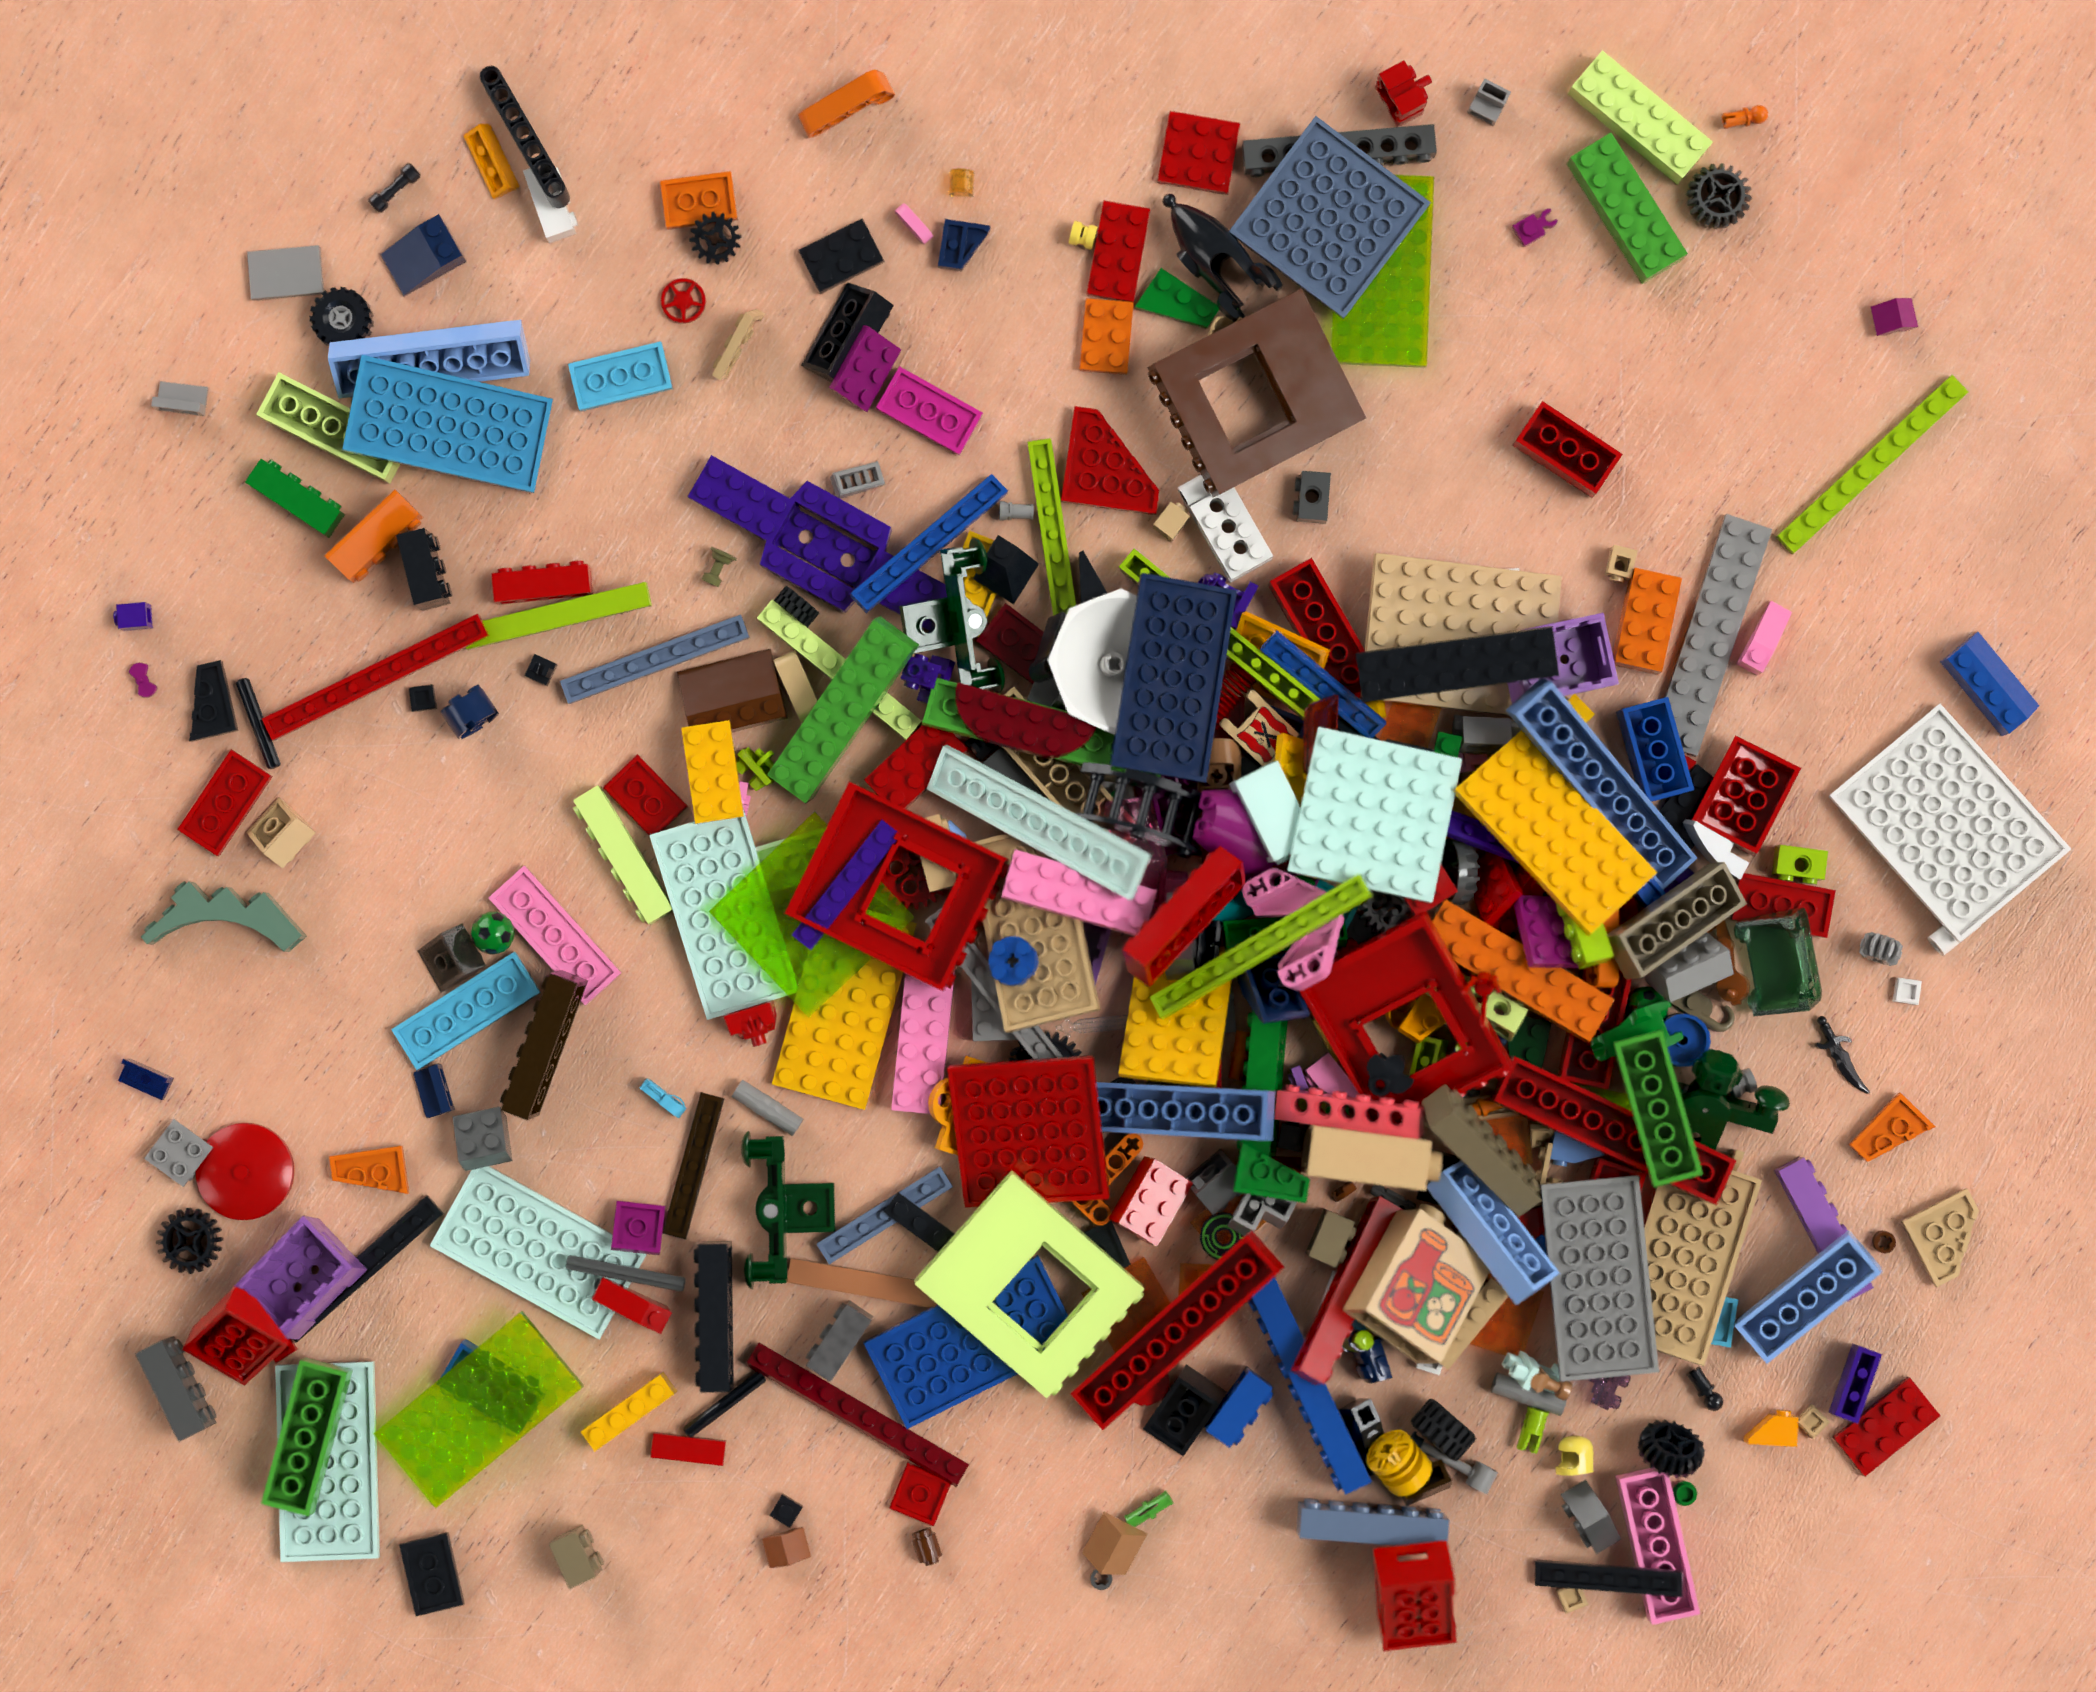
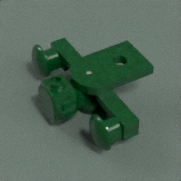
(1711, 1108)

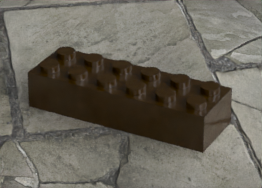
(543, 1044)

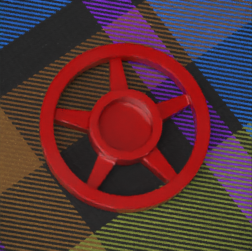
(683, 300)

